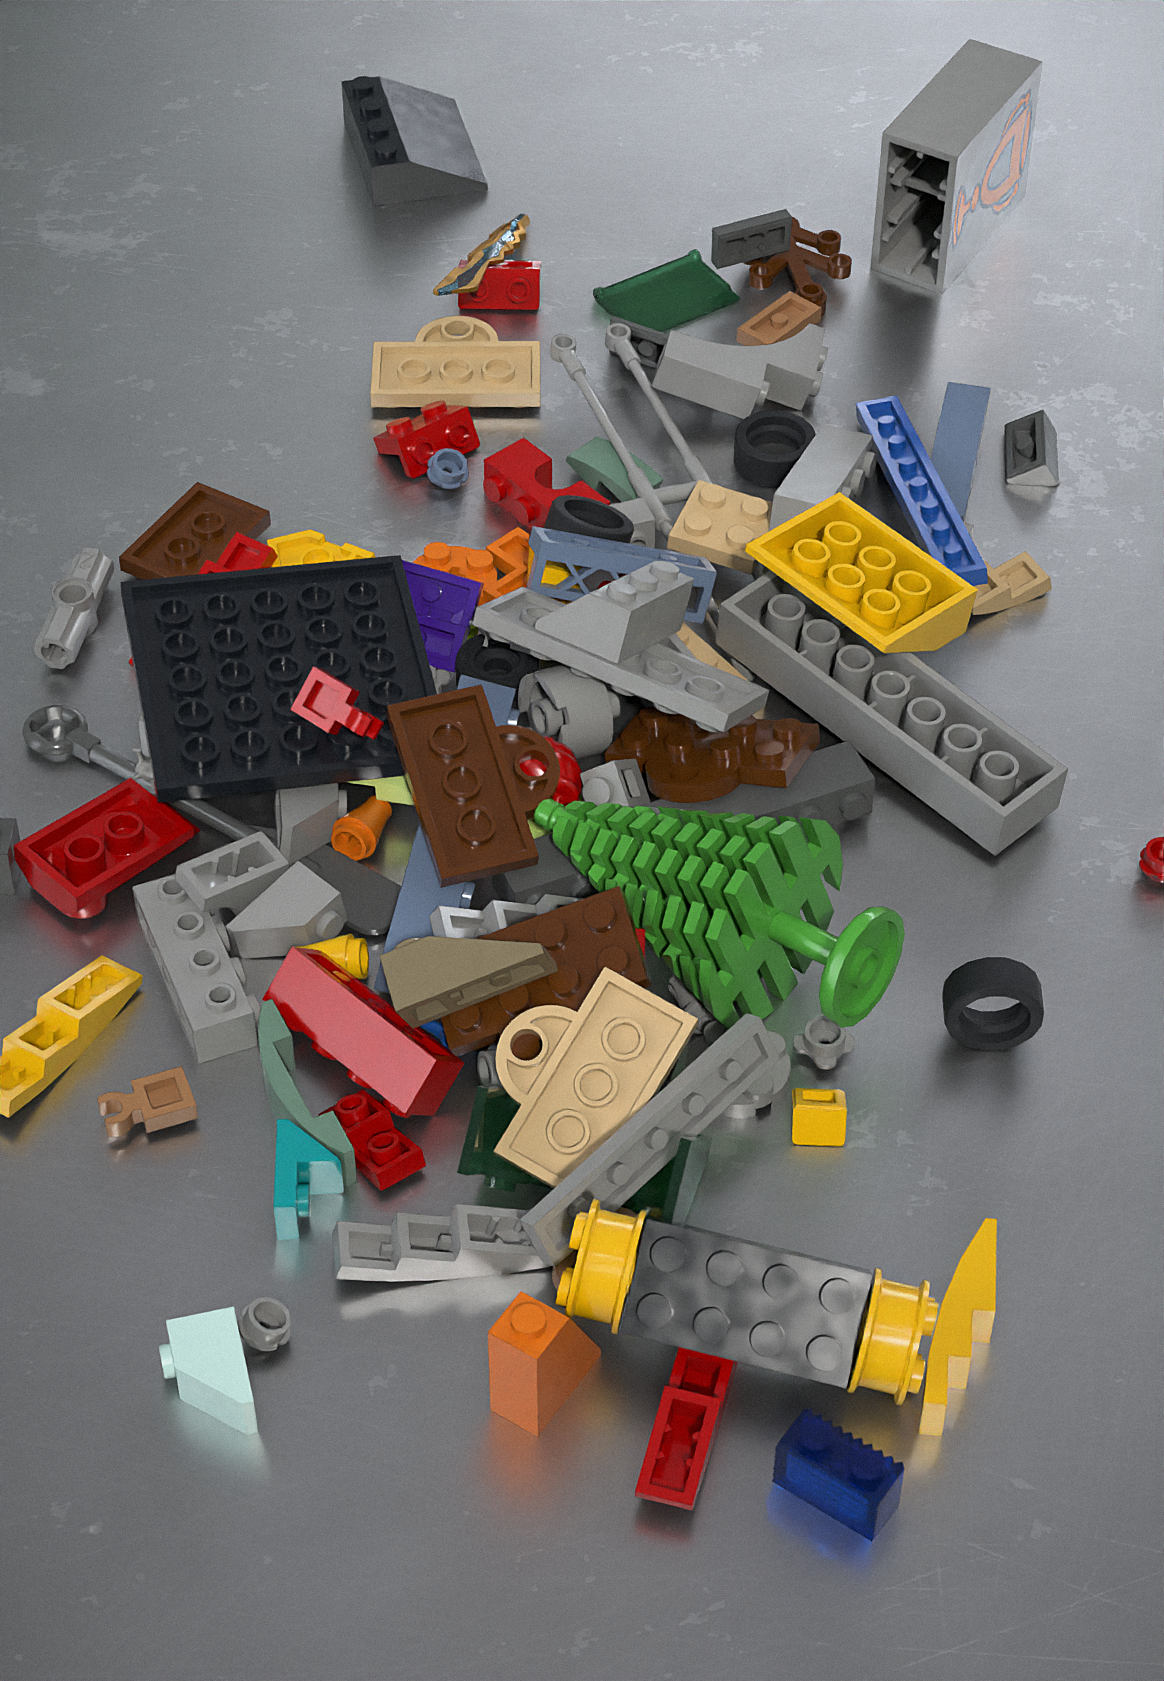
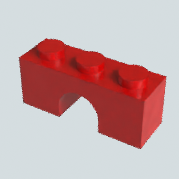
(522, 483)

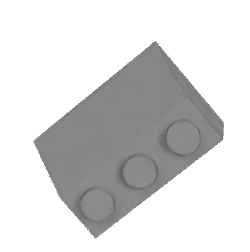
(624, 614)

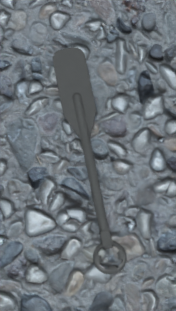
(365, 893)

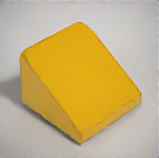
(818, 1117)

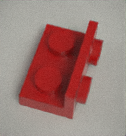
(505, 286)

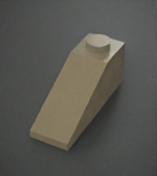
(448, 974)

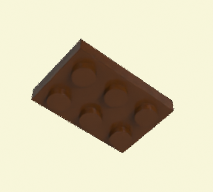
(191, 533)

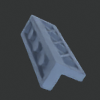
(613, 557)

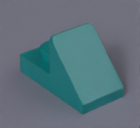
(301, 1170)

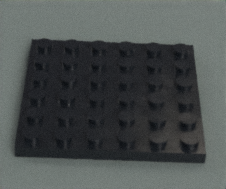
(231, 652)

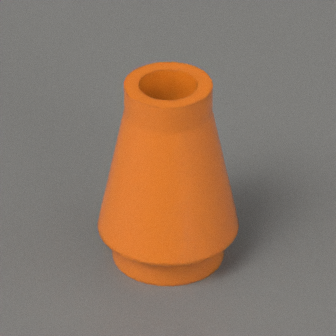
(361, 829)

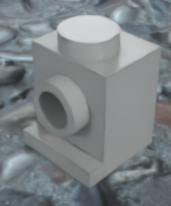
(607, 784)

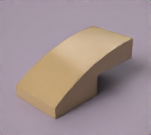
(1011, 585)

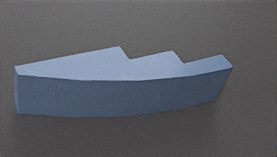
(959, 440)

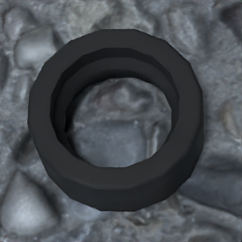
(766, 428)
(589, 518)
(992, 1028)

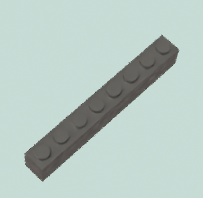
(828, 787)

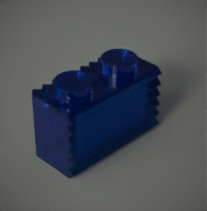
(838, 1474)

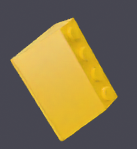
(868, 577)

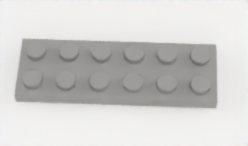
(656, 674)

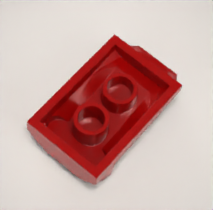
(100, 848)

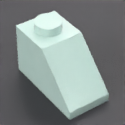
(211, 1367)

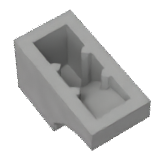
(232, 874)

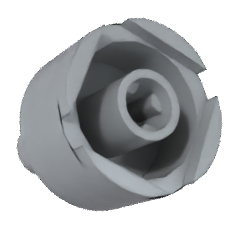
(569, 709)

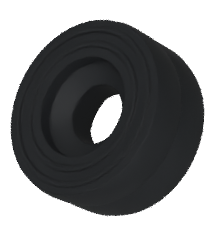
(476, 660)

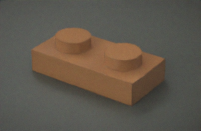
(779, 321)

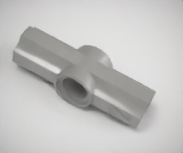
(74, 608)

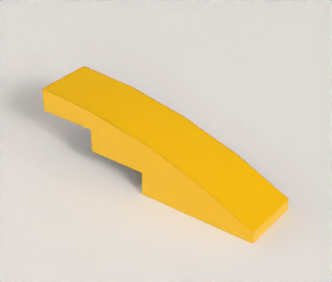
(62, 1030)
(963, 1318)

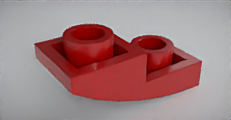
(379, 1148)

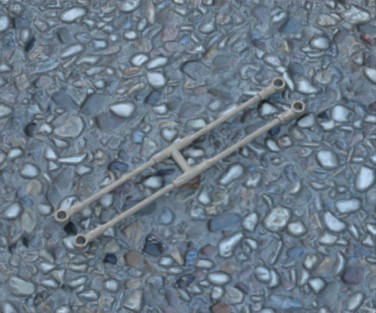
(618, 340)

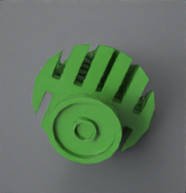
(727, 902)

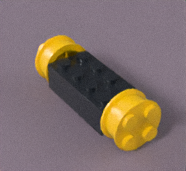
(748, 1302)

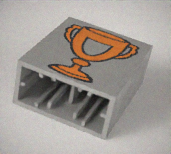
(955, 165)

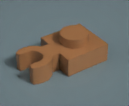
(156, 1101)

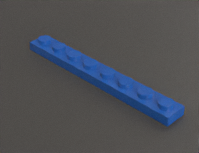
(920, 489)

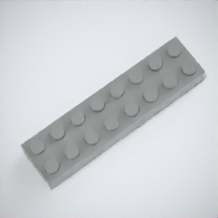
(894, 713)

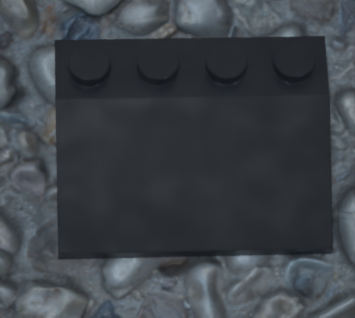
(409, 142)

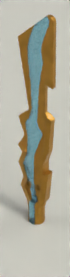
(492, 251)

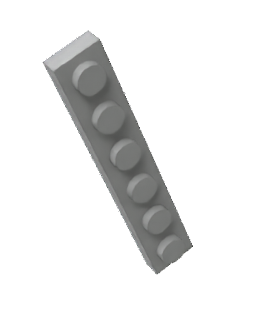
(652, 1135)

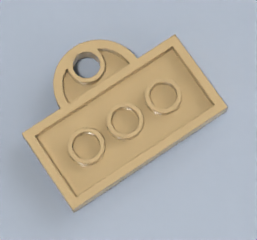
(458, 369)
(589, 1075)

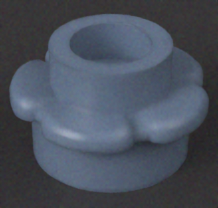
(450, 461)

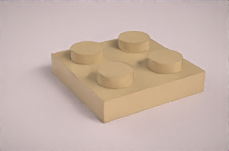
(719, 525)

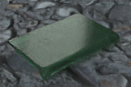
(667, 294)

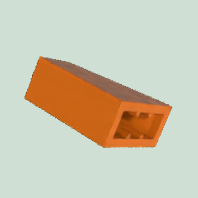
(535, 1362)

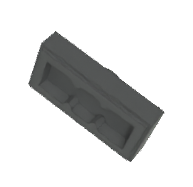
(751, 238)

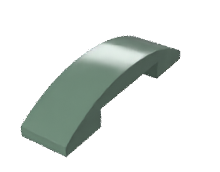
(283, 1096)

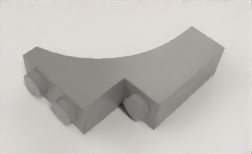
(742, 376)

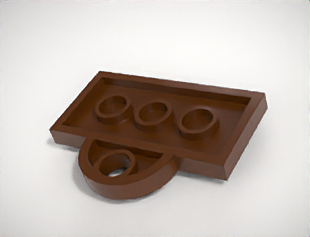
(702, 765)
(471, 782)
(582, 942)

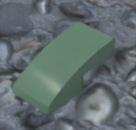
(600, 464)

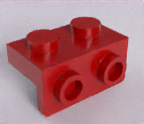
(421, 437)

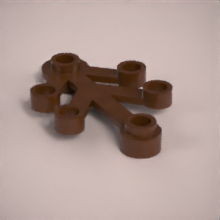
(826, 242)

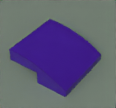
(443, 610)

